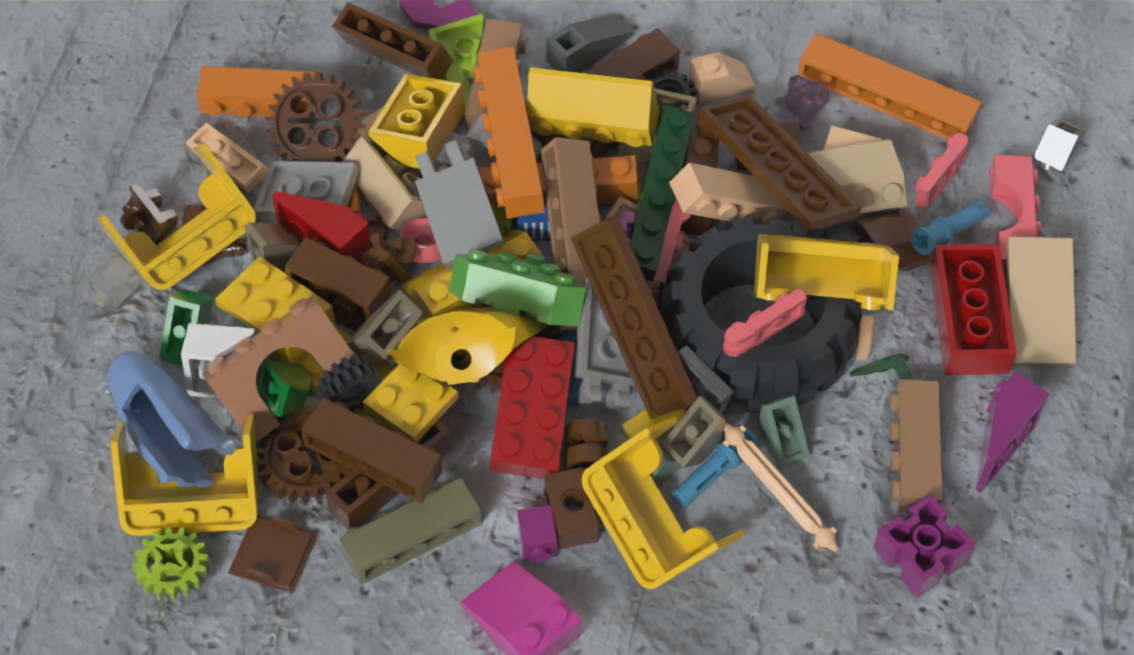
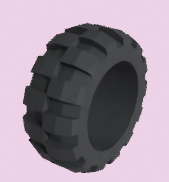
(763, 372)

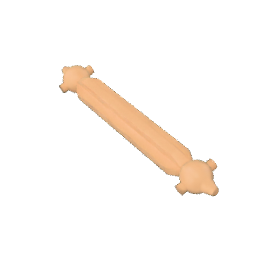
(780, 487)

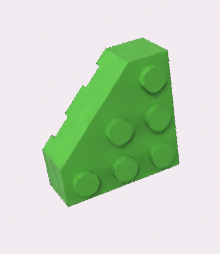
(518, 285)

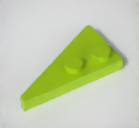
(462, 42)

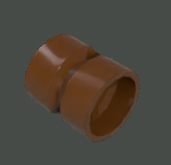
(585, 443)

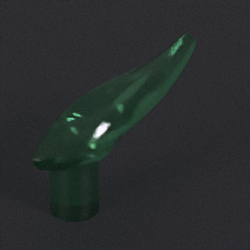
(886, 364)

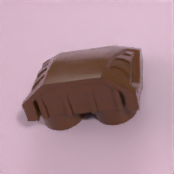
(894, 231)

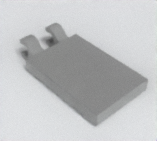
(457, 206)
(599, 357)

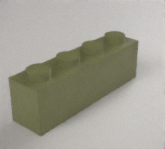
(410, 530)

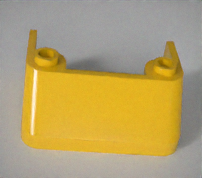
(197, 240)
(826, 269)
(154, 505)
(639, 515)

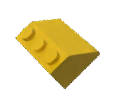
(418, 118)

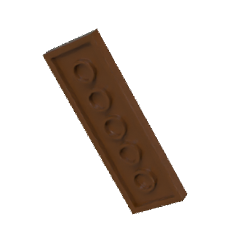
(779, 163)
(634, 318)

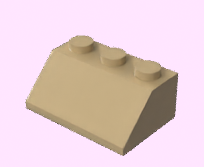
(867, 173)
(387, 183)

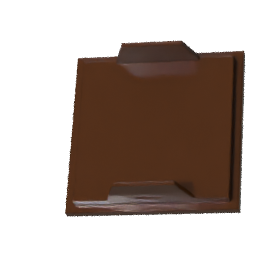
(273, 553)

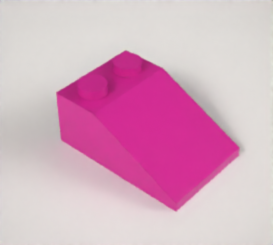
(523, 614)

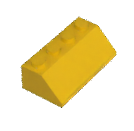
(592, 107)
(431, 289)

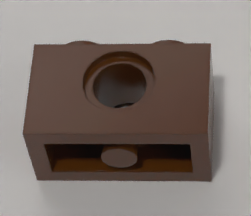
(571, 527)

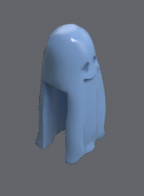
(164, 420)

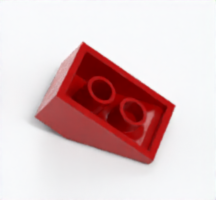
(323, 222)

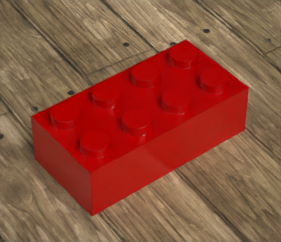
(972, 309)
(532, 408)

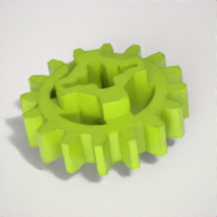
(170, 577)

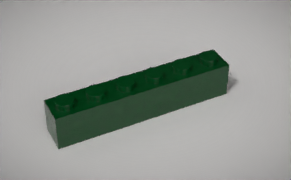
(656, 194)

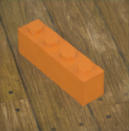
(244, 90)

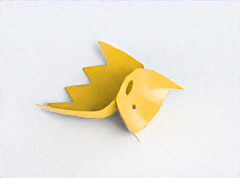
(483, 332)

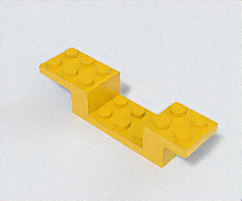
(400, 402)

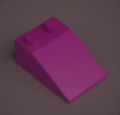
(1011, 420)

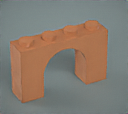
(235, 375)

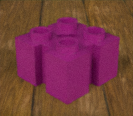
(924, 545)

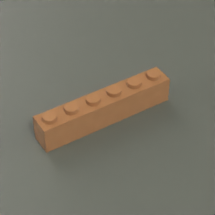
(569, 201)

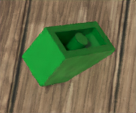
(183, 309)
(284, 386)

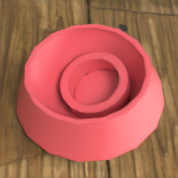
(420, 232)

